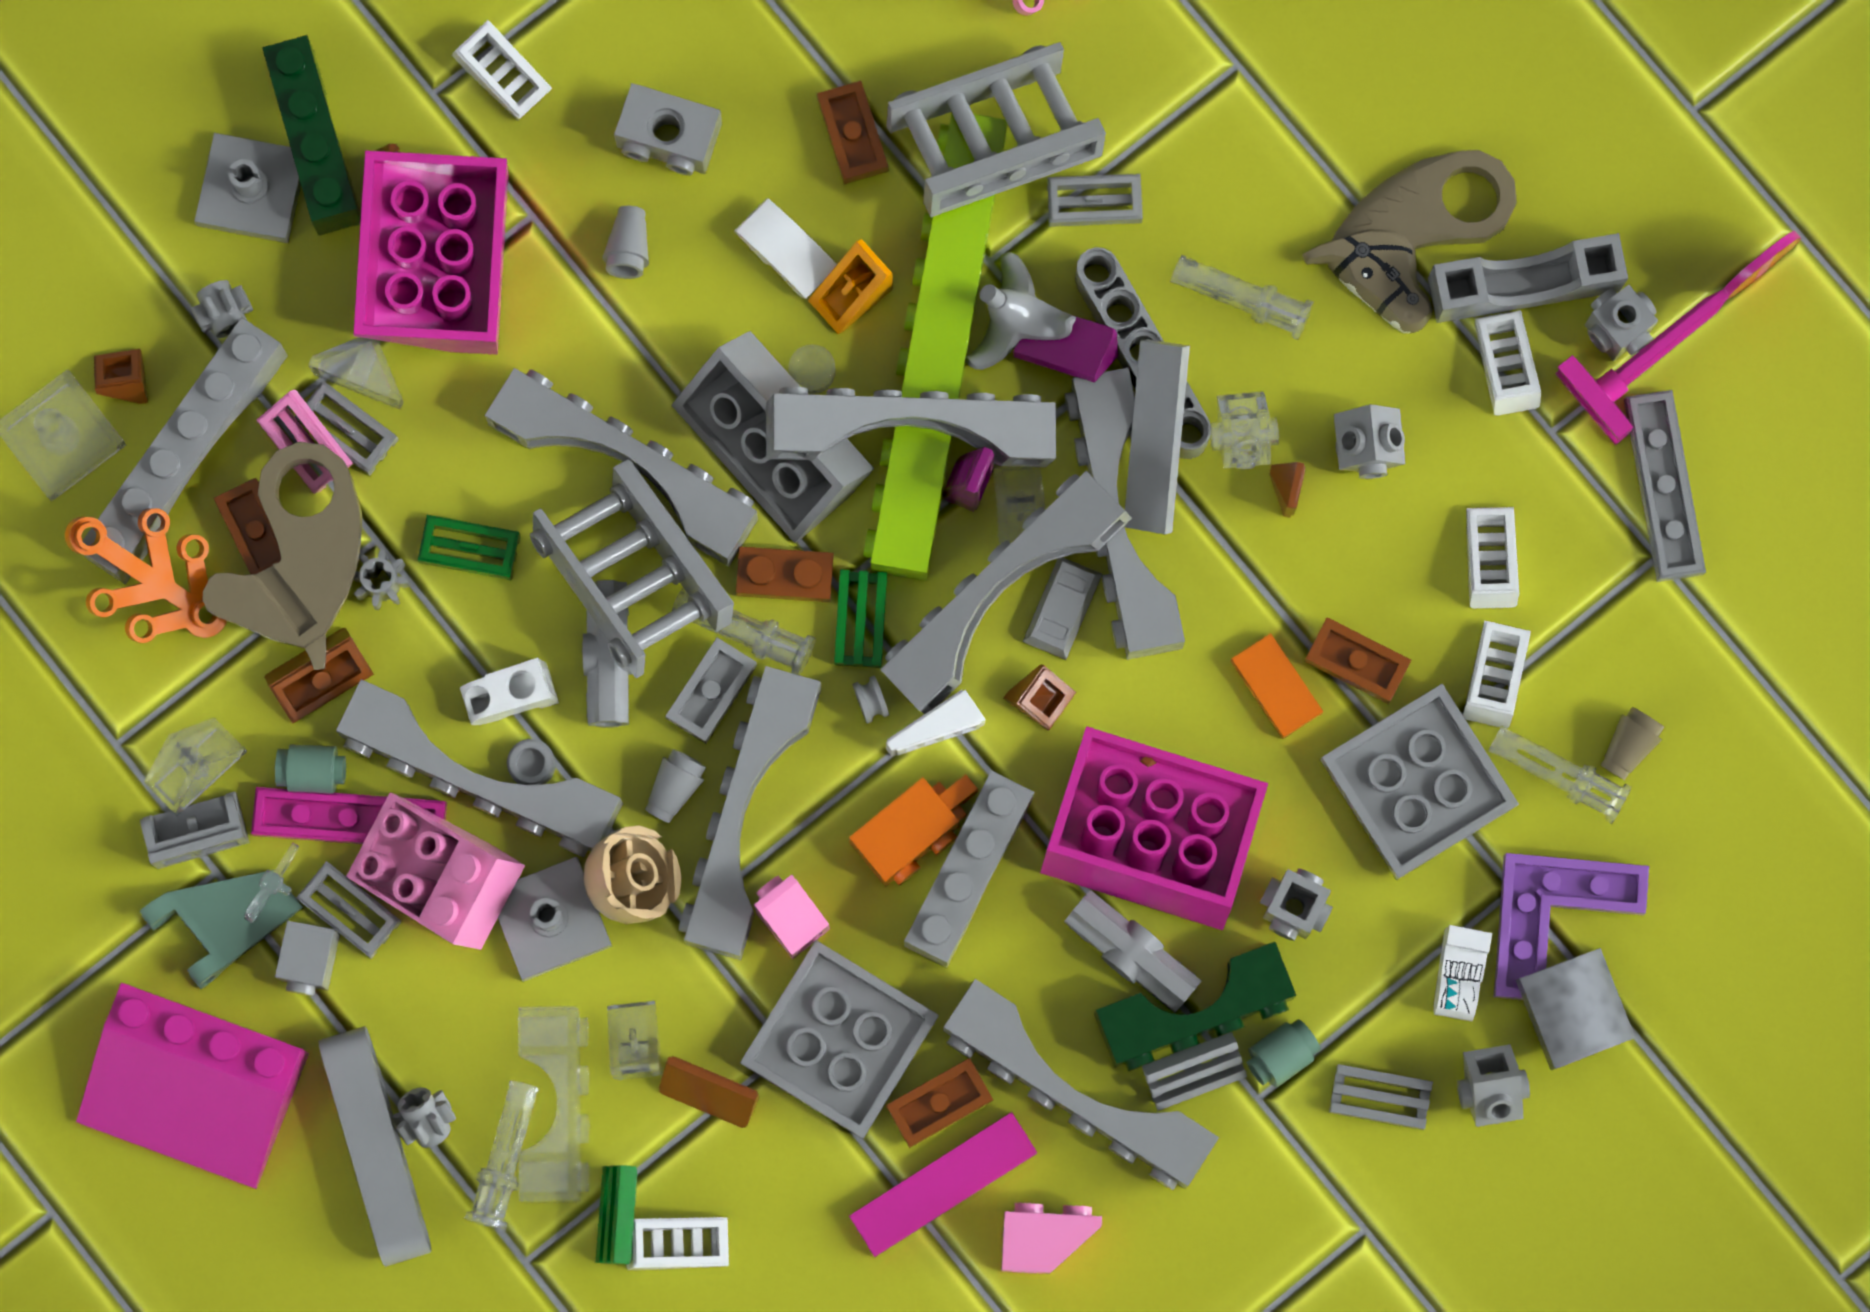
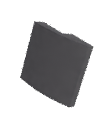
(1575, 1009)

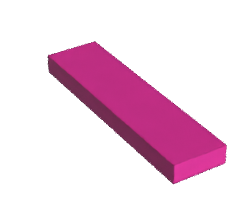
(322, 815)
(943, 1184)

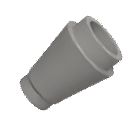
(627, 245)
(674, 785)

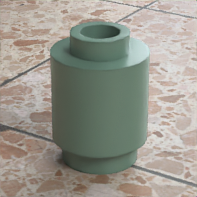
(310, 768)
(1282, 1053)

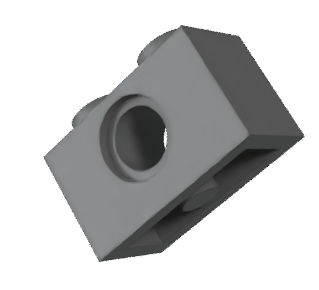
(649, 110)

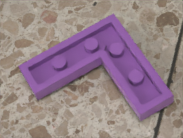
(1541, 882)

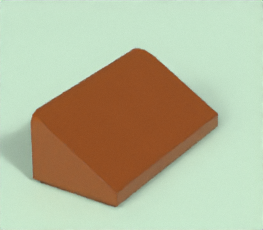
(304, 689)
(708, 1092)

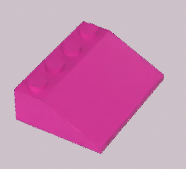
(432, 251)
(1157, 832)
(190, 1085)

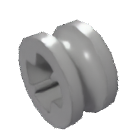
(870, 699)

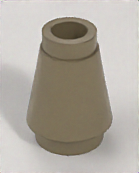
(1631, 743)

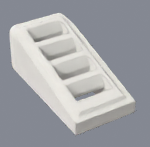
(476, 69)
(1514, 391)
(1492, 587)
(1489, 703)
(945, 721)
(719, 1243)

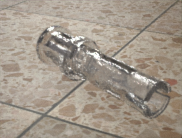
(1263, 303)
(763, 638)
(1506, 746)
(498, 1177)

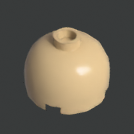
(632, 876)

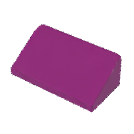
(1081, 354)

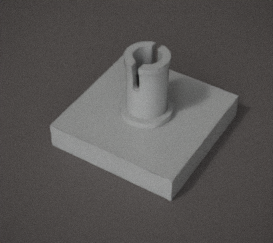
(249, 189)
(551, 920)

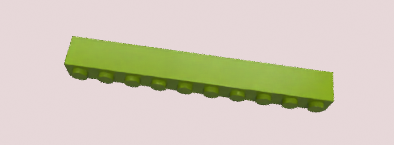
(933, 362)

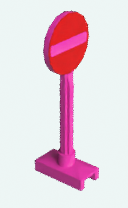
(1599, 395)

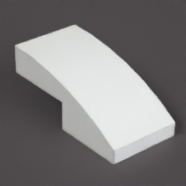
(785, 248)

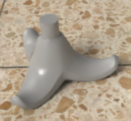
(1016, 315)

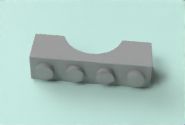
(1490, 287)
(968, 869)

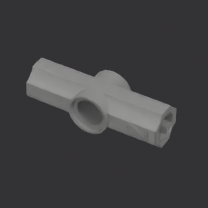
(606, 681)
(1132, 951)

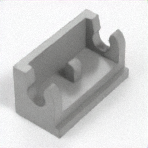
(195, 832)

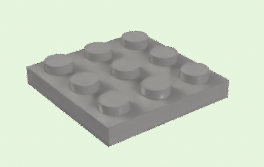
(1419, 781)
(839, 1039)

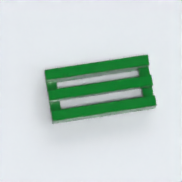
(508, 554)
(863, 578)
(616, 1214)

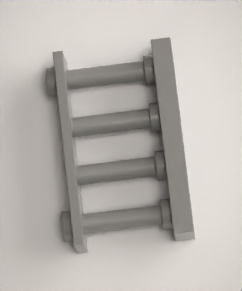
(991, 170)
(653, 529)

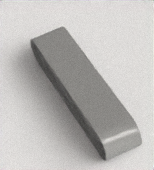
(1119, 290)
(375, 1146)

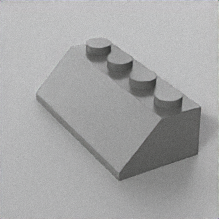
(729, 414)

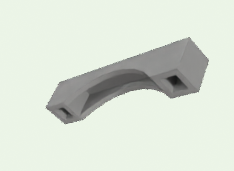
(215, 400)
(542, 418)
(808, 424)
(1145, 608)
(934, 659)
(779, 718)
(568, 809)
(1164, 1140)

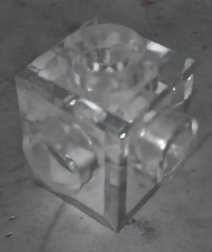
(1244, 430)

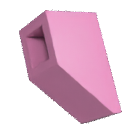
(790, 914)
(1042, 1240)

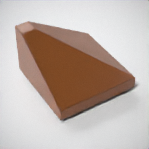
(121, 376)
(1287, 483)
(1041, 696)

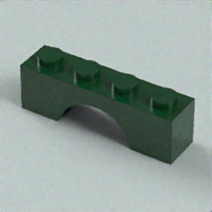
(312, 135)
(1138, 1028)

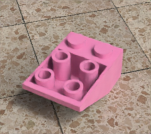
(435, 872)

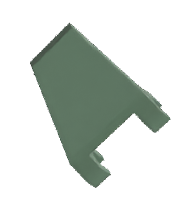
(217, 920)

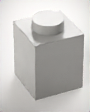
(307, 957)

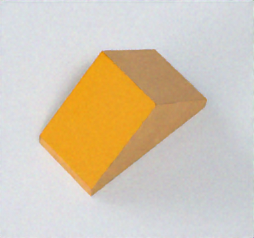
(852, 287)

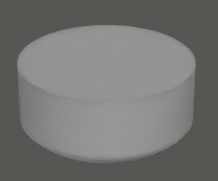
(531, 762)

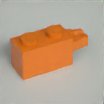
(911, 827)

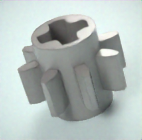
(221, 307)
(388, 589)
(424, 1117)

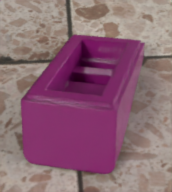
(969, 478)

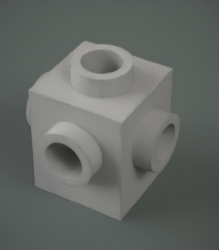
(1617, 337)
(1369, 440)
(1302, 887)
(1497, 1095)

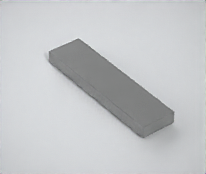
(1156, 435)
(1664, 486)

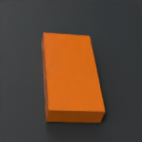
(1276, 686)

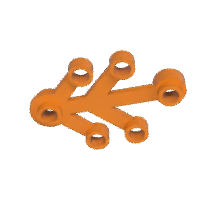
(155, 580)

